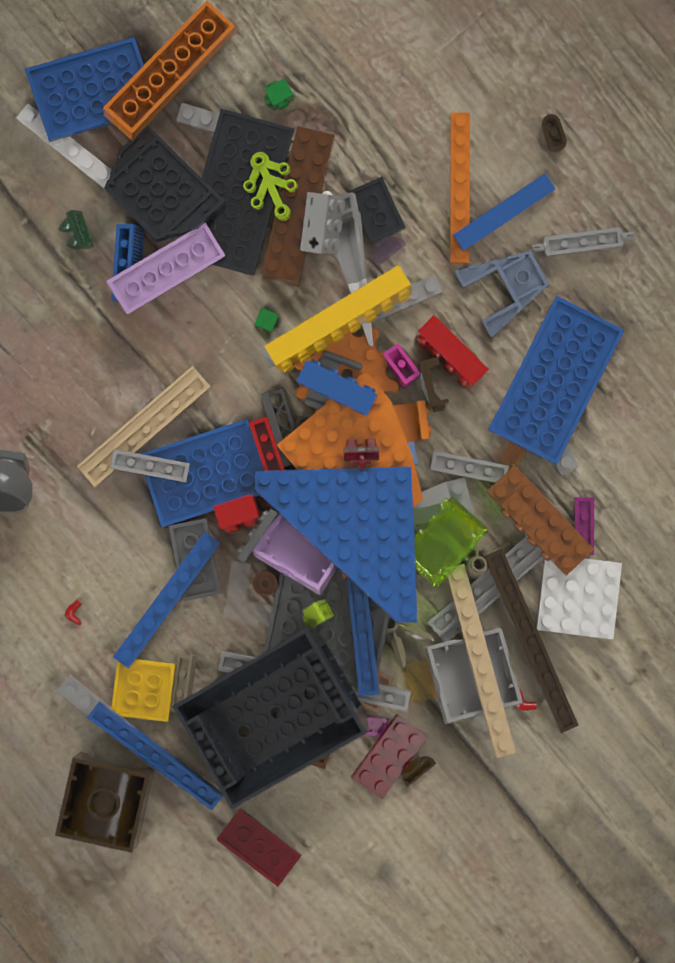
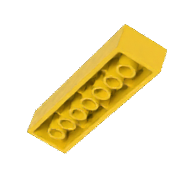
(339, 319)

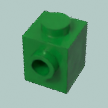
(278, 95)

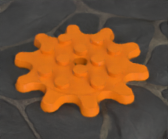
(359, 350)

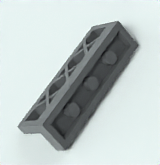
(273, 421)

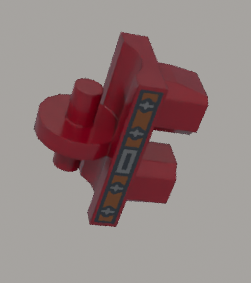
(361, 455)

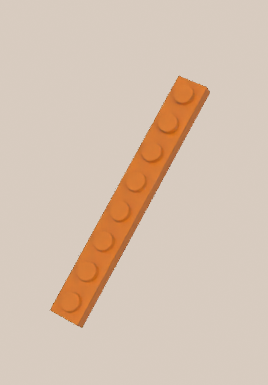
(459, 182)

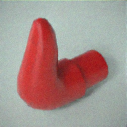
(69, 613)
(526, 706)

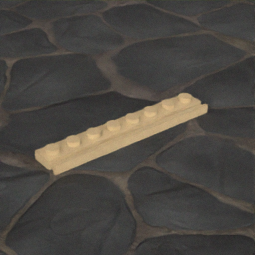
(145, 424)

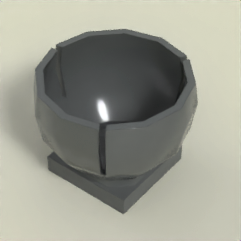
(14, 482)

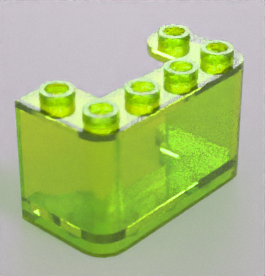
(446, 541)

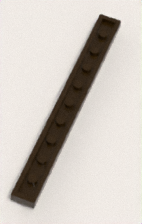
(531, 640)

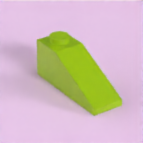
(317, 613)

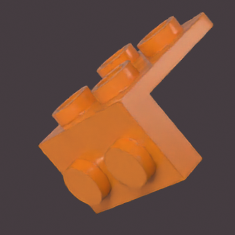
(414, 420)

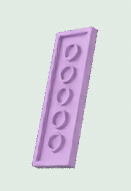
(165, 268)

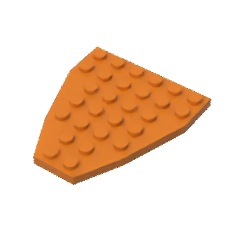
(323, 436)

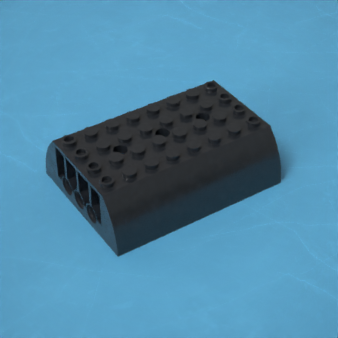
(274, 745)

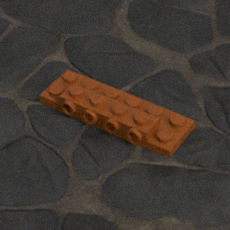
(539, 521)

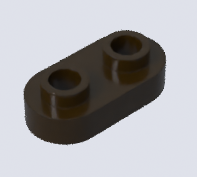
(555, 133)

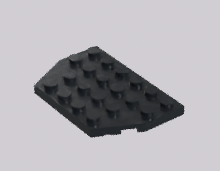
(160, 188)

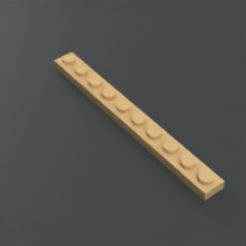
(480, 663)

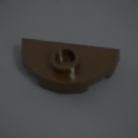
(416, 769)

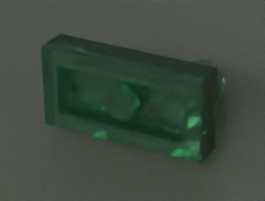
(76, 223)

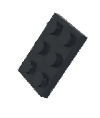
(377, 210)

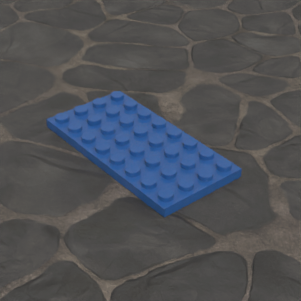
(556, 380)

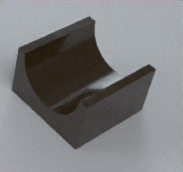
(104, 803)

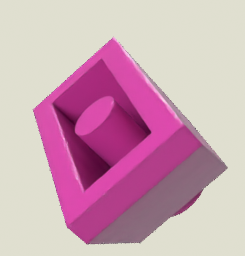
(401, 366)

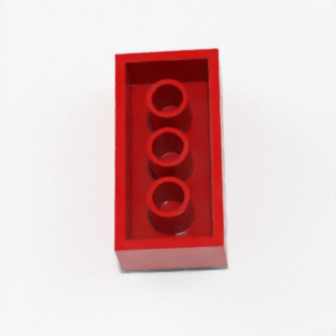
(451, 352)
(238, 513)

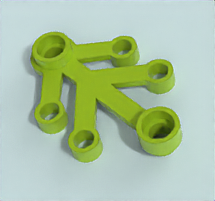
(268, 183)

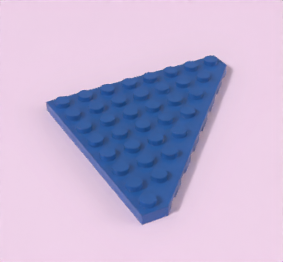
(358, 523)

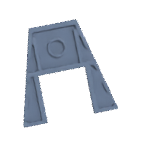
(521, 277)

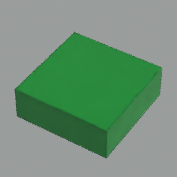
(266, 320)

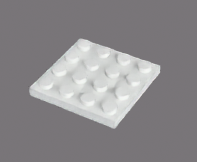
(582, 600)

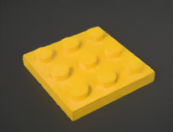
(144, 690)

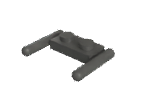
(329, 360)

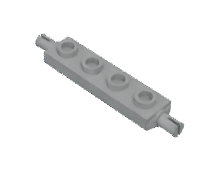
(583, 242)

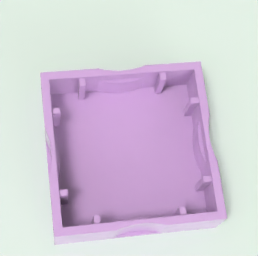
(294, 556)

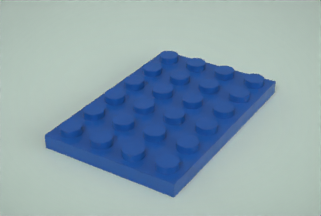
(77, 87)
(219, 471)

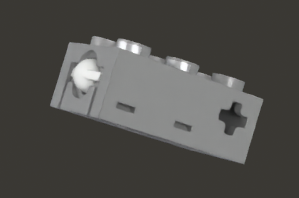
(322, 223)

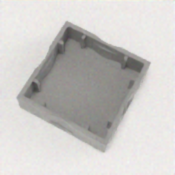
(456, 682)

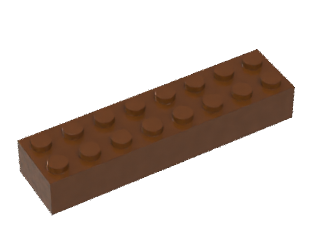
(308, 168)

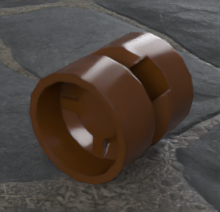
(265, 583)

